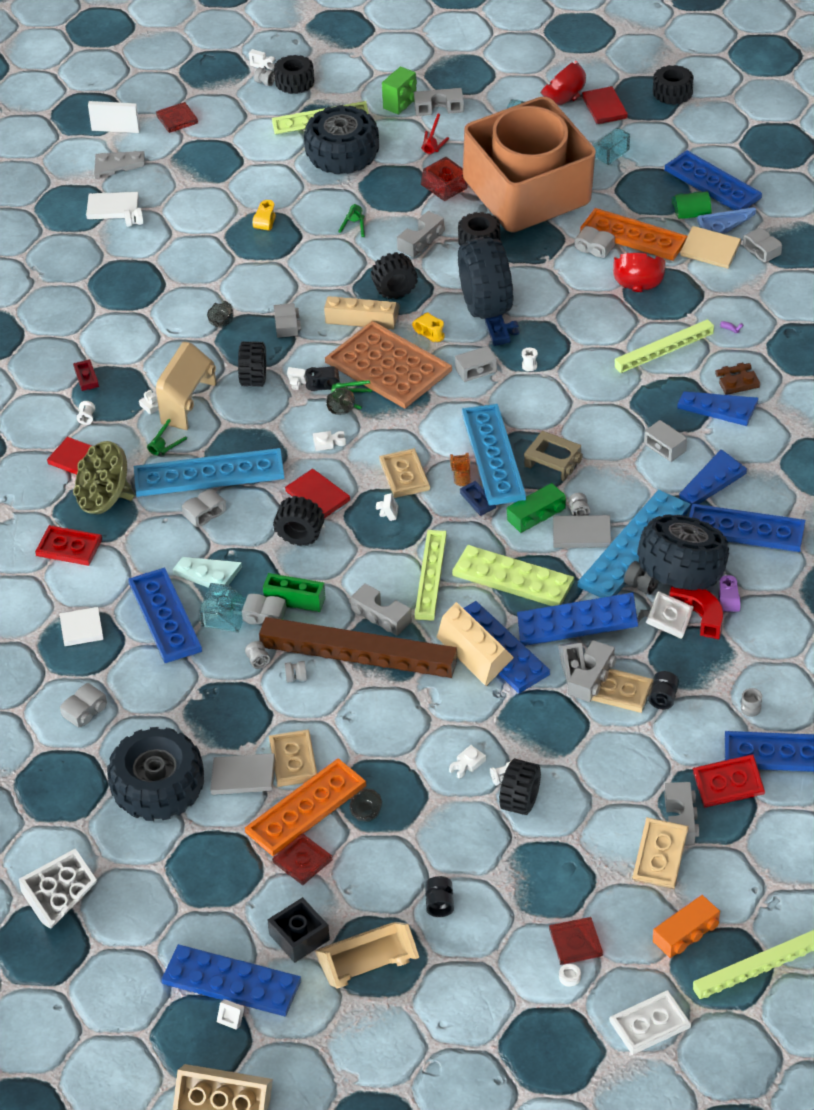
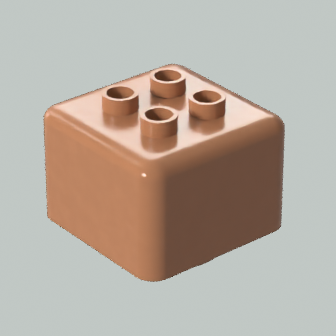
(528, 163)

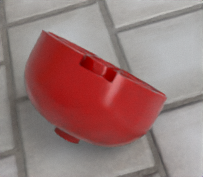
(566, 84)
(638, 271)

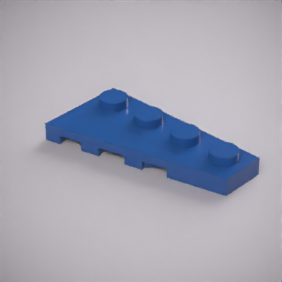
(724, 407)
(715, 476)

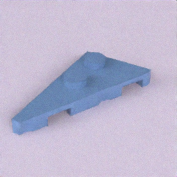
(725, 221)

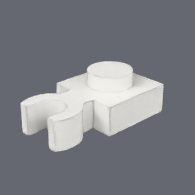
(259, 59)
(325, 440)
(468, 759)

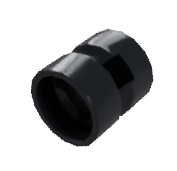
(663, 690)
(439, 896)

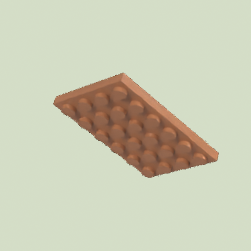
(390, 363)

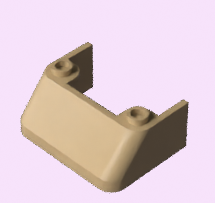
(179, 381)
(367, 952)

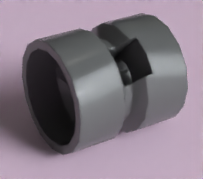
(638, 578)

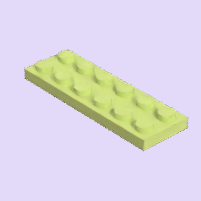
(513, 576)

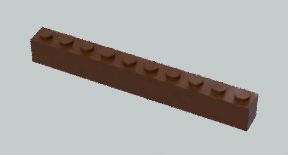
(358, 647)

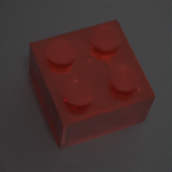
(444, 178)

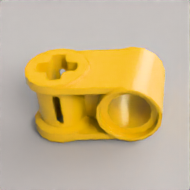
(264, 216)
(429, 327)

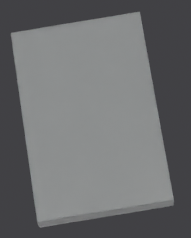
(581, 531)
(242, 774)

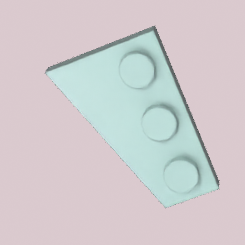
(207, 570)

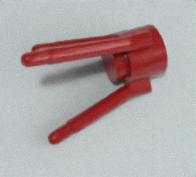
(430, 144)

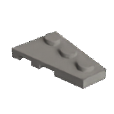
(113, 162)

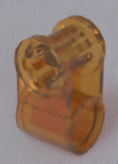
(461, 469)

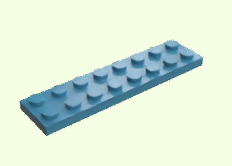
(493, 454)
(208, 472)
(607, 573)

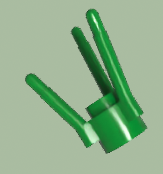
(354, 215)
(346, 385)
(158, 444)

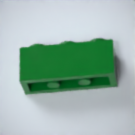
(536, 508)
(296, 591)

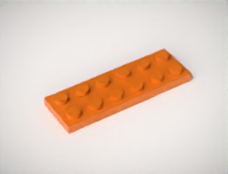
(637, 234)
(305, 807)

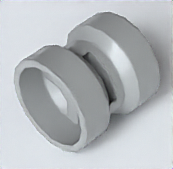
(263, 76)
(579, 504)
(258, 656)
(300, 671)
(751, 702)

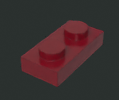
(85, 375)

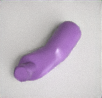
(727, 325)

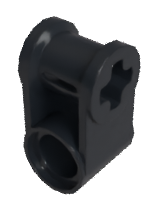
(323, 378)

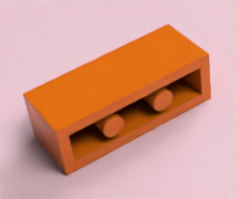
(686, 926)

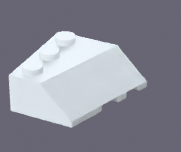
(57, 886)

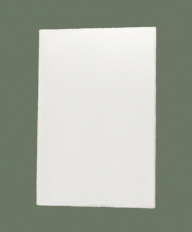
(114, 116)
(111, 204)
(650, 1022)

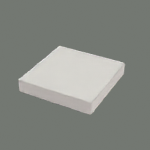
(669, 614)
(81, 626)

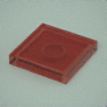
(177, 117)
(302, 859)
(575, 940)

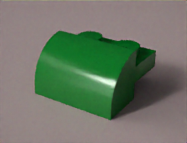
(691, 204)

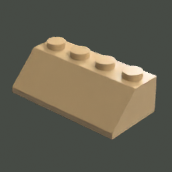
(360, 312)
(474, 645)
(220, 1090)

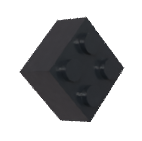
(298, 929)

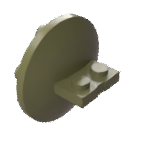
(102, 478)

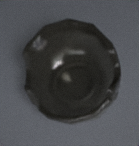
(220, 314)
(340, 401)
(366, 805)

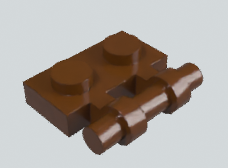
(738, 382)

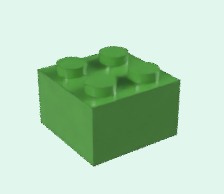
(399, 90)

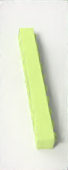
(664, 346)
(754, 965)

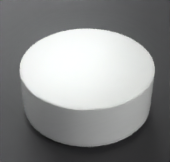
(569, 975)

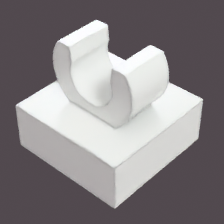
(296, 377)
(149, 402)
(388, 507)
(230, 1014)

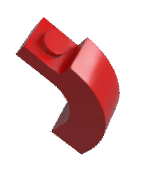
(706, 606)

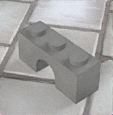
(448, 98)
(429, 228)
(392, 618)
(586, 683)
(680, 800)

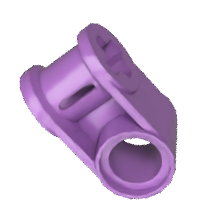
(729, 594)

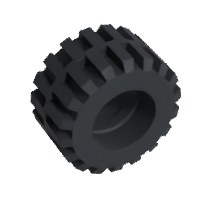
(294, 74)
(673, 84)
(477, 226)
(394, 275)
(252, 364)
(298, 521)
(520, 786)

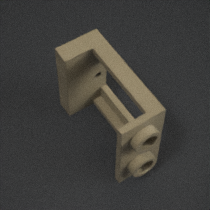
(535, 453)

